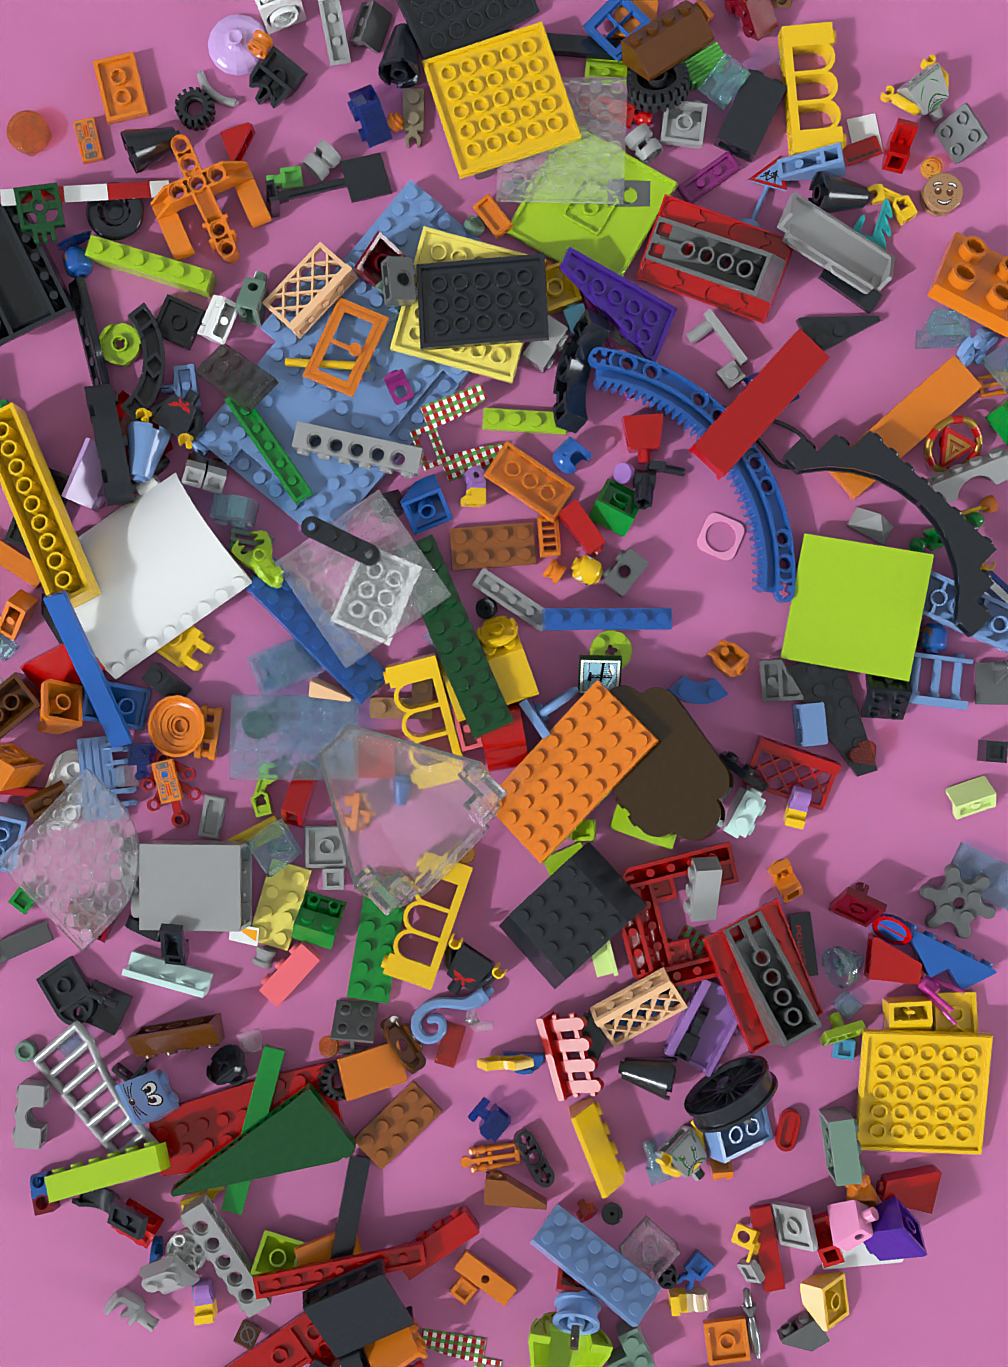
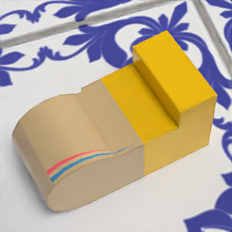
(687, 1301)

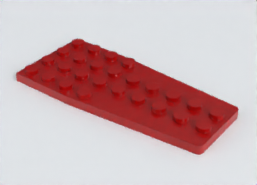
(216, 1119)

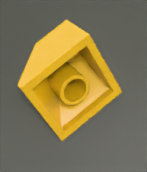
(826, 1298)

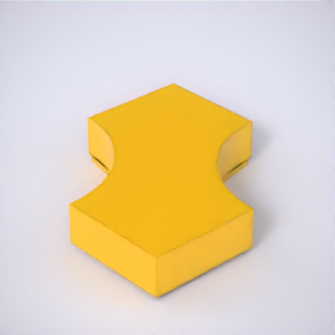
(498, 1062)

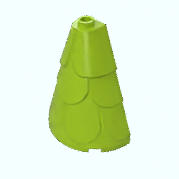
(552, 1346)

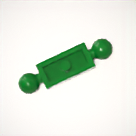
(932, 539)

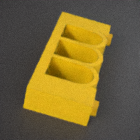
(804, 40)
(417, 670)
(415, 971)

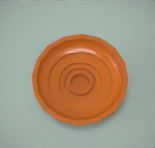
(176, 726)

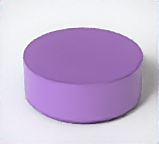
(624, 473)

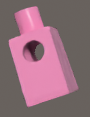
(851, 1223)

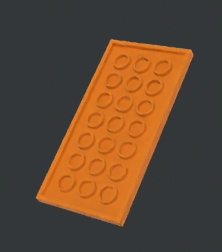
(572, 771)

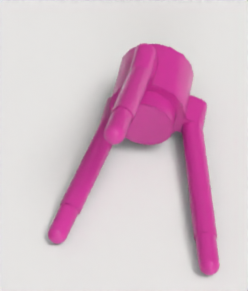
(930, 989)

